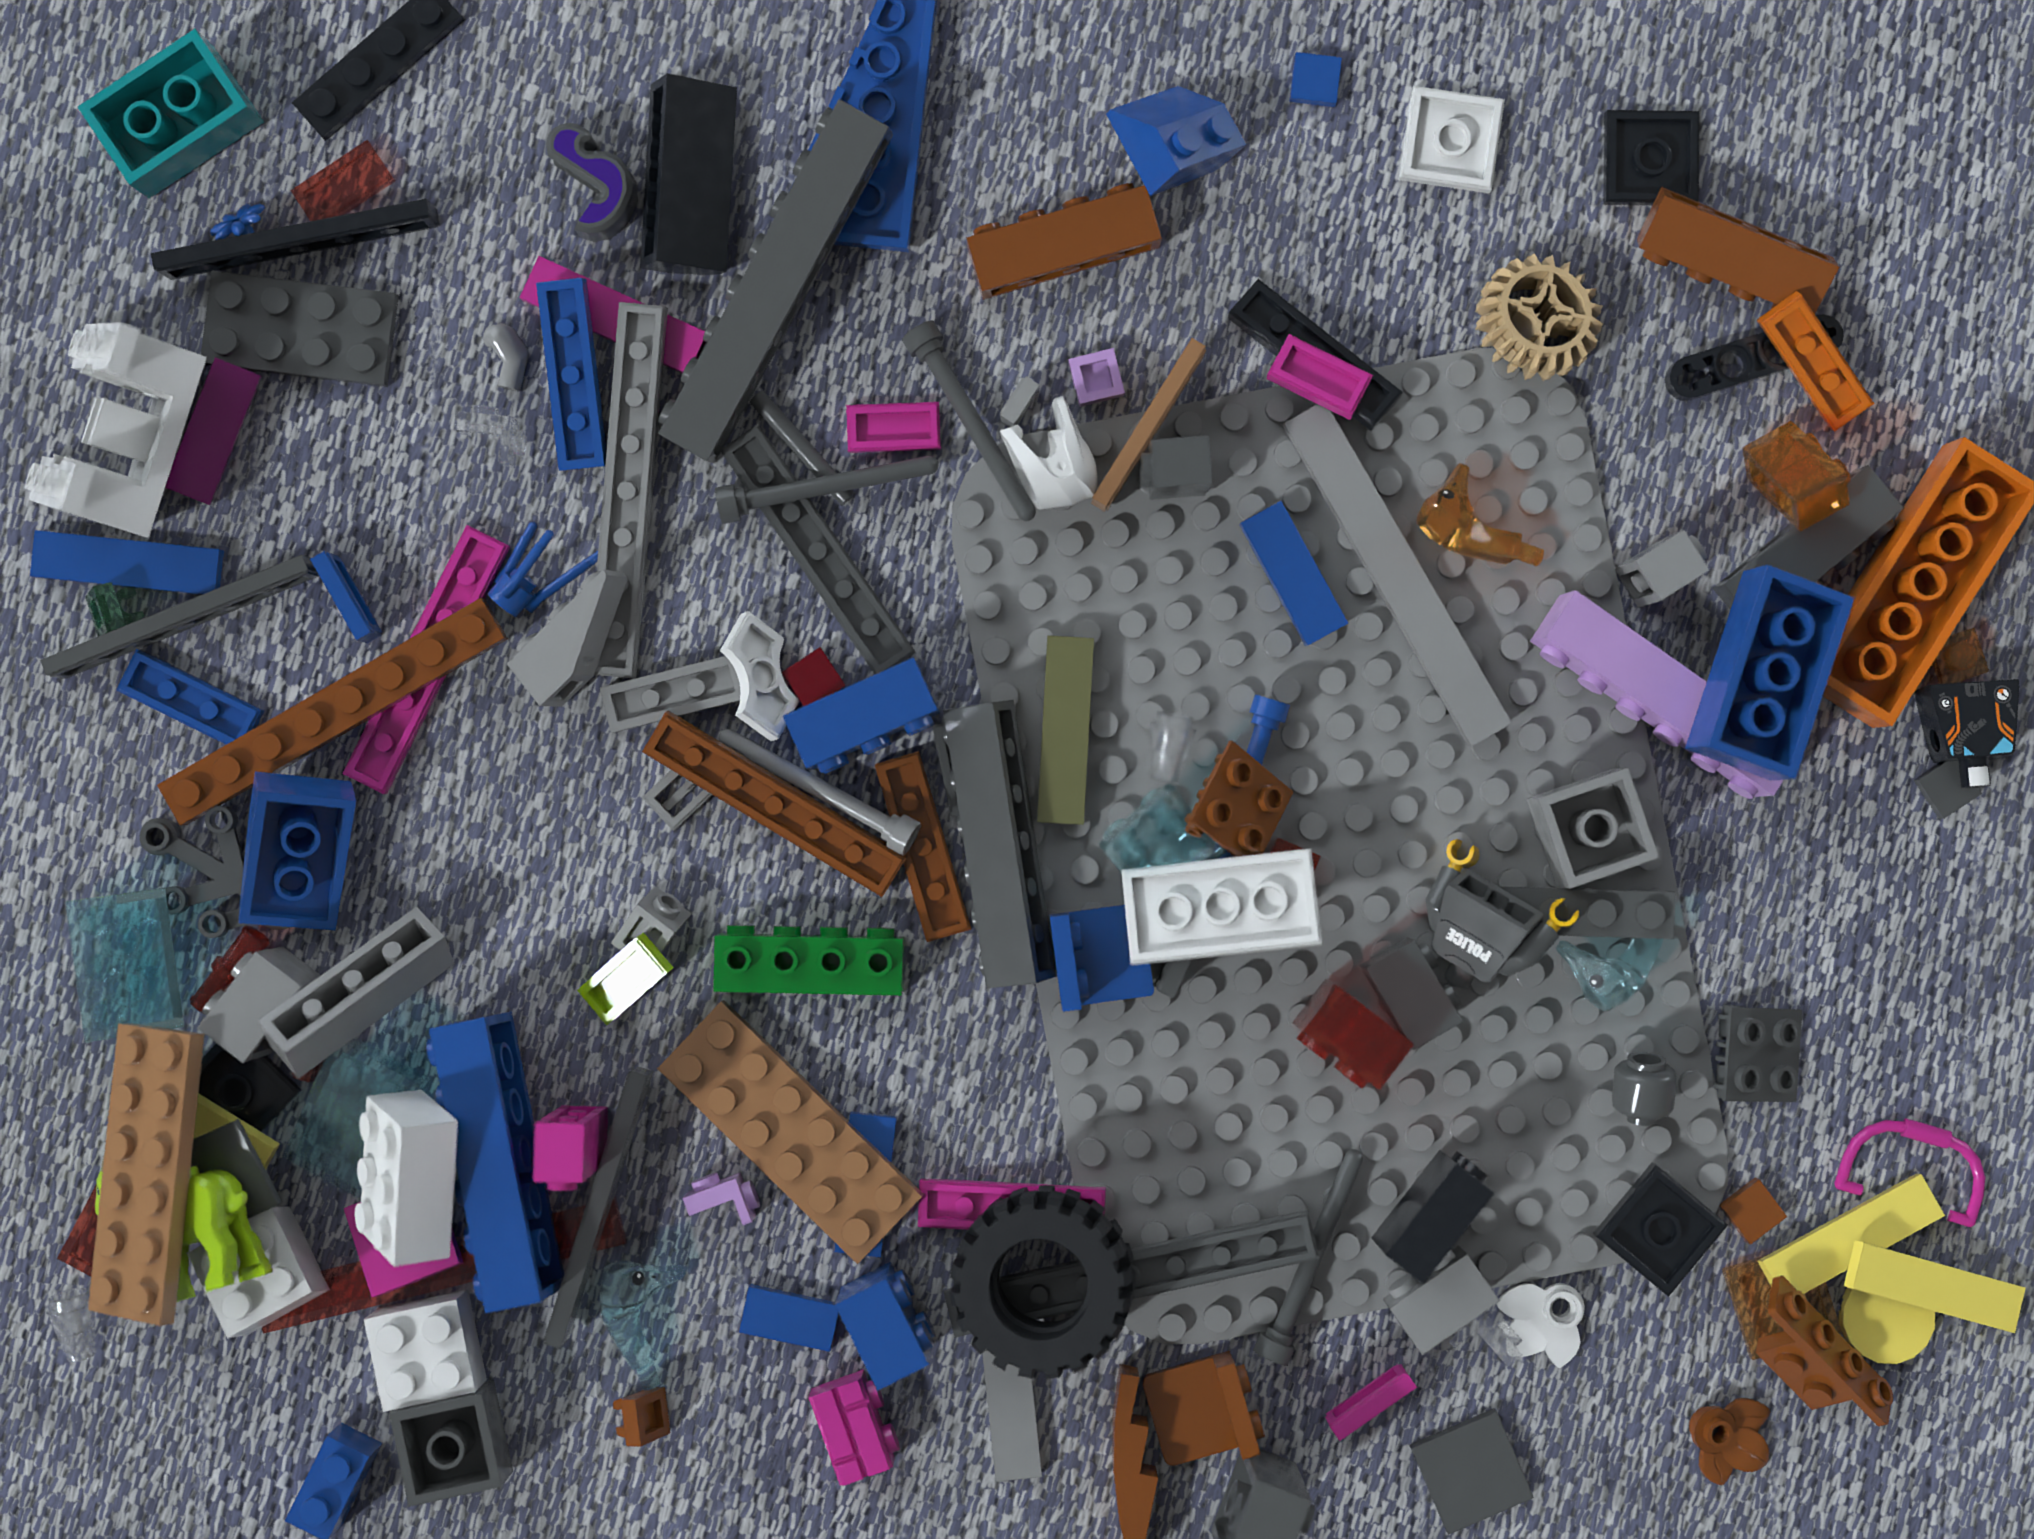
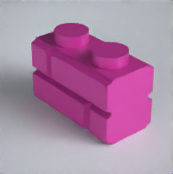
(853, 1427)

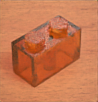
(1797, 475)

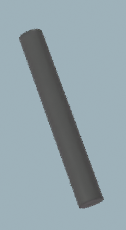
(796, 441)

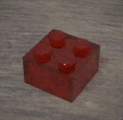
(1351, 1032)

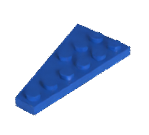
(890, 84)

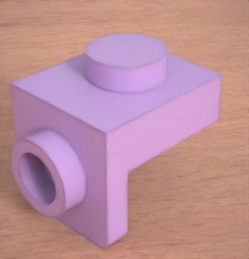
(713, 1191)

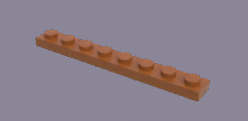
(333, 711)

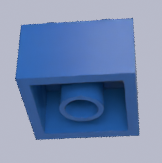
(885, 1324)

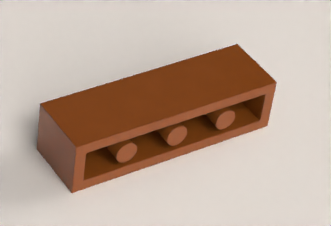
(1063, 241)
(1733, 252)

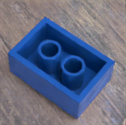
(862, 717)

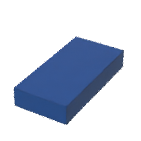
(346, 597)
(789, 1317)

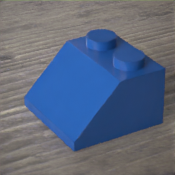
(1175, 136)

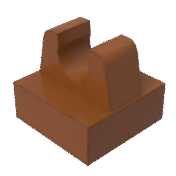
(643, 1416)

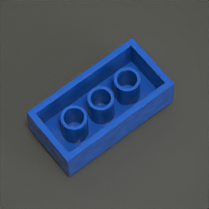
(1769, 673)

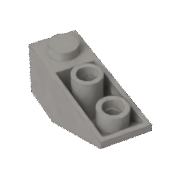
(569, 647)

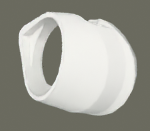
(1067, 472)

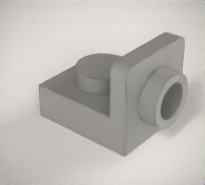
(657, 916)

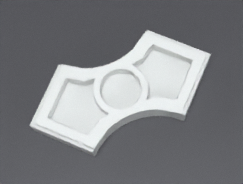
(755, 656)

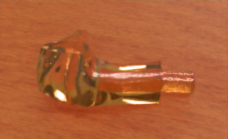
(1450, 523)

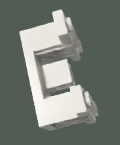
(151, 439)

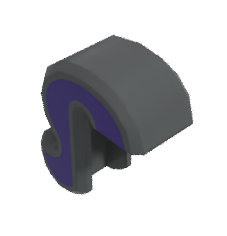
(602, 172)

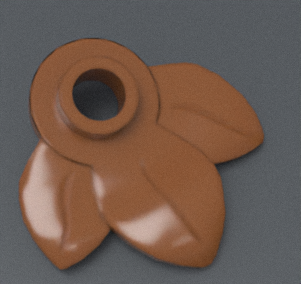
(1735, 1443)

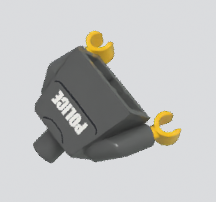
(1484, 926)

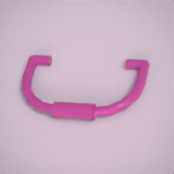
(1922, 1133)

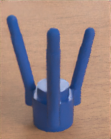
(515, 588)

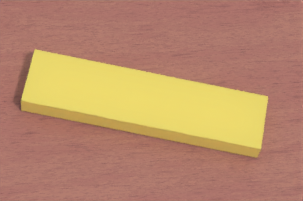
(1877, 1222)
(1934, 1286)

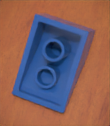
(296, 851)

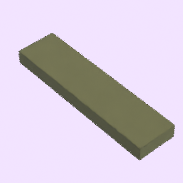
(1065, 730)

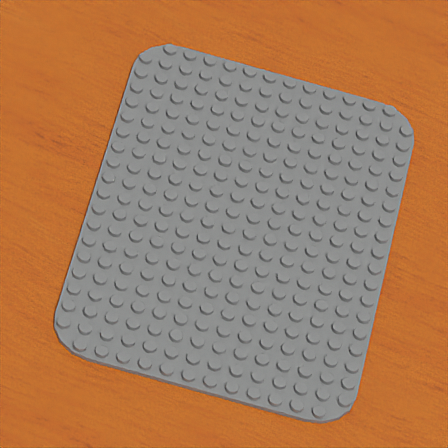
(1207, 1099)

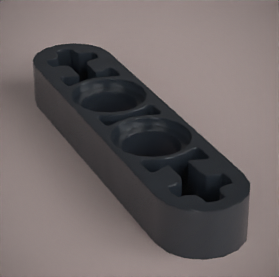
(1752, 357)

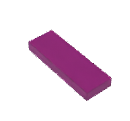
(213, 431)

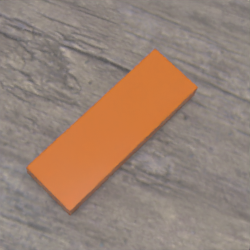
(1815, 361)

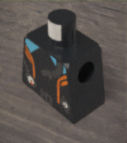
(1970, 725)

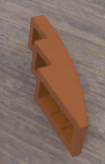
(1133, 1479)

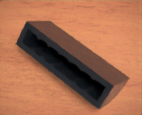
(688, 176)

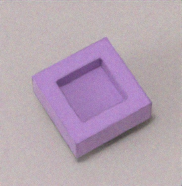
(1096, 377)

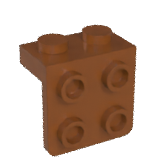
(1202, 1409)

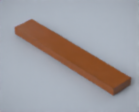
(774, 803)

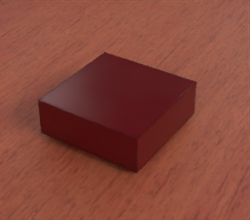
(813, 677)

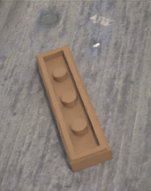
(1149, 425)

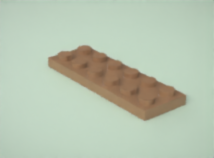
(790, 1131)
(146, 1173)

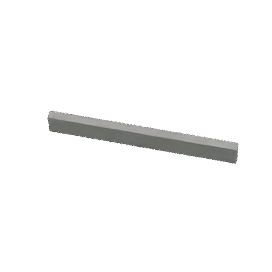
(630, 474)
(1397, 574)

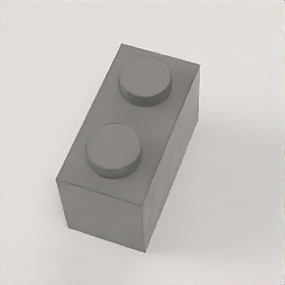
(1663, 568)
(1444, 1303)

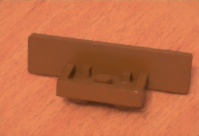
(1818, 1359)

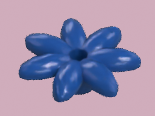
(238, 223)

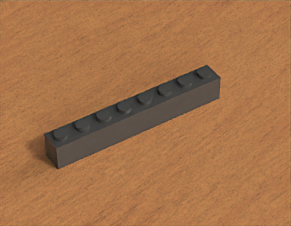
(776, 280)

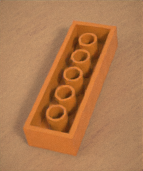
(1925, 578)

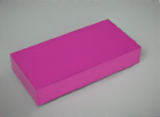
(1319, 377)
(893, 427)
(1369, 1401)

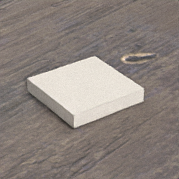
(1451, 139)

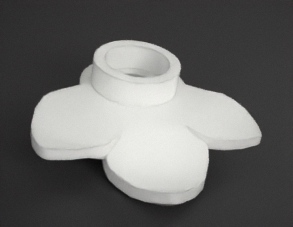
(1539, 1325)

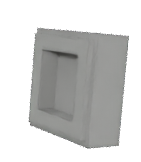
(1019, 402)

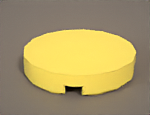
(1884, 1327)

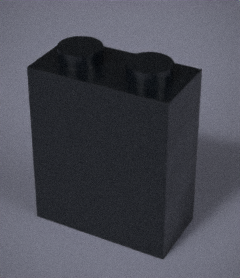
(1433, 1214)

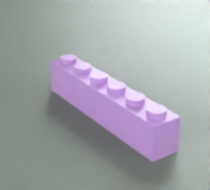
(1636, 676)

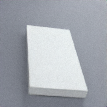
(1221, 907)

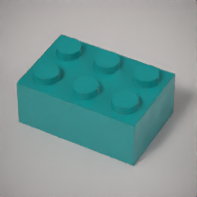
(170, 114)

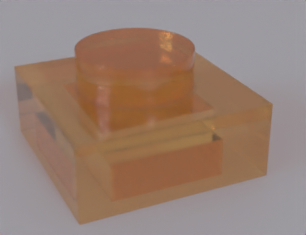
(1960, 658)

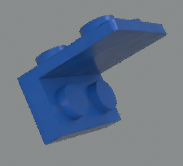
(1095, 958)

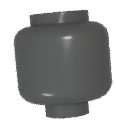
(1644, 1088)

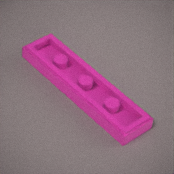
(681, 338)
(960, 1202)

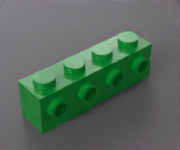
(809, 962)

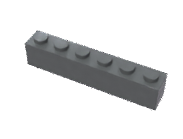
(999, 844)

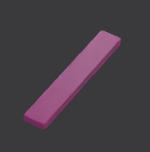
(394, 730)

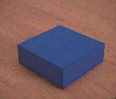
(1315, 79)

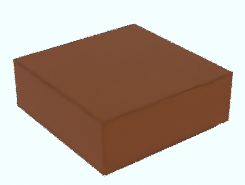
(1752, 1210)

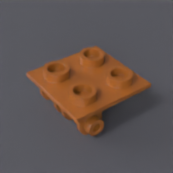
(1238, 803)

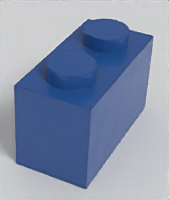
(333, 1481)

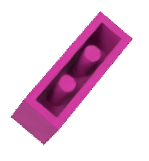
(569, 1145)

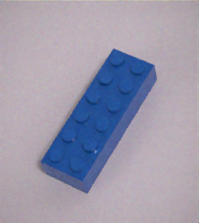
(504, 1209)

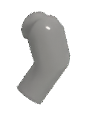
(512, 353)

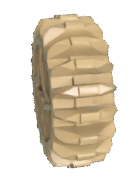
(1558, 302)

